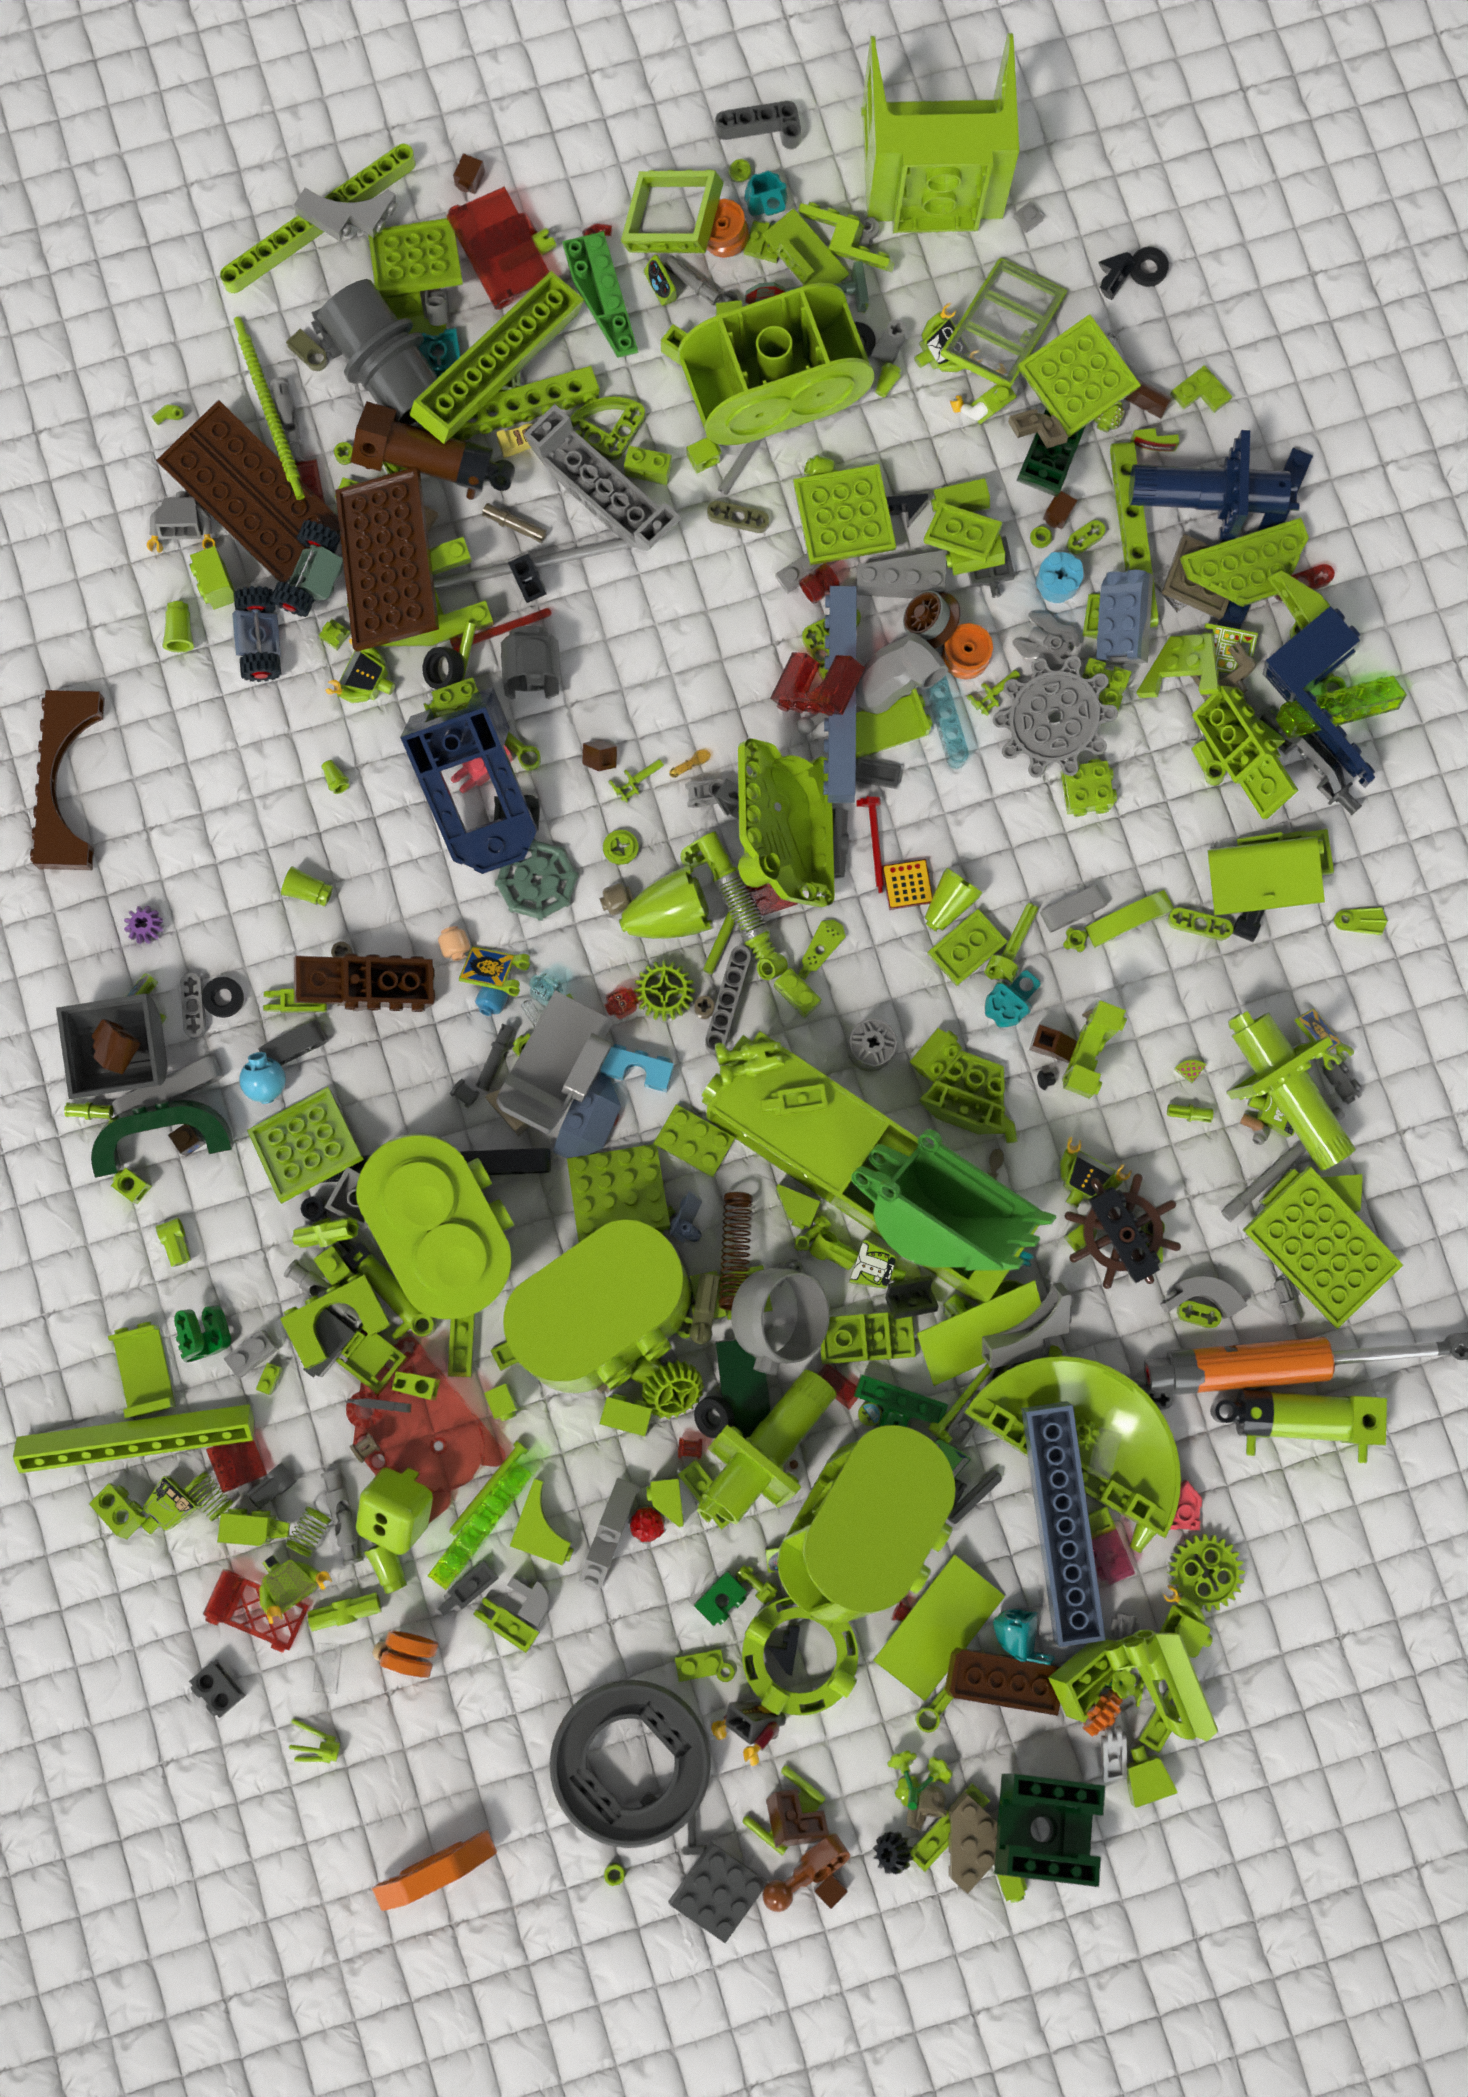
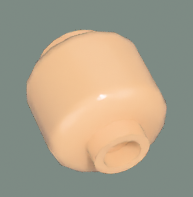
(454, 943)

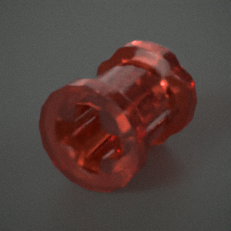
(690, 1452)
(900, 1612)

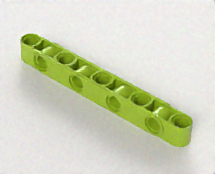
(1132, 529)

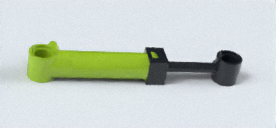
(382, 1281)

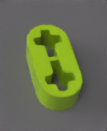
(1088, 541)
(1197, 1319)

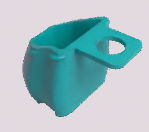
(765, 194)
(1009, 1003)
(1017, 1635)

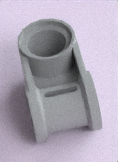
(437, 306)
(890, 344)
(704, 792)

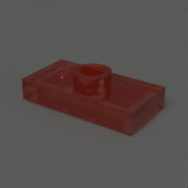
(310, 477)

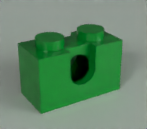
(724, 1585)

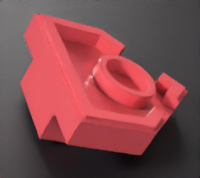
(1188, 1508)

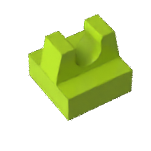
(334, 634)

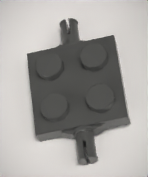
(994, 575)

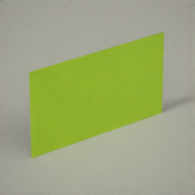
(957, 1342)
(939, 1622)

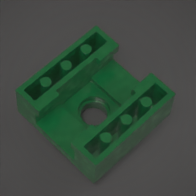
(1069, 1812)

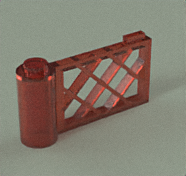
(224, 1603)

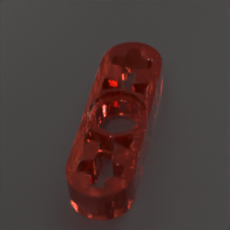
(1314, 572)

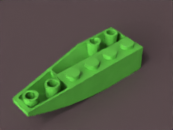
(598, 285)

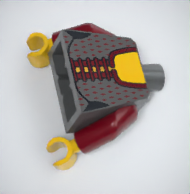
(752, 1724)

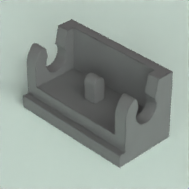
(728, 798)

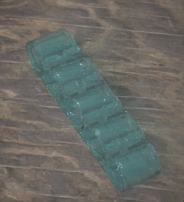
(948, 725)

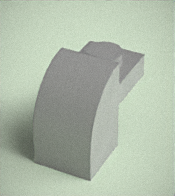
(537, 1598)

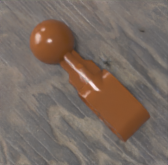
(815, 1867)

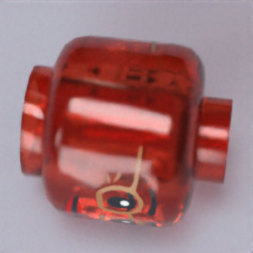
(621, 1002)

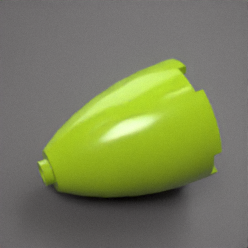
(668, 908)

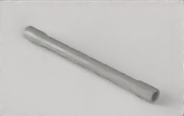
(1273, 1173)

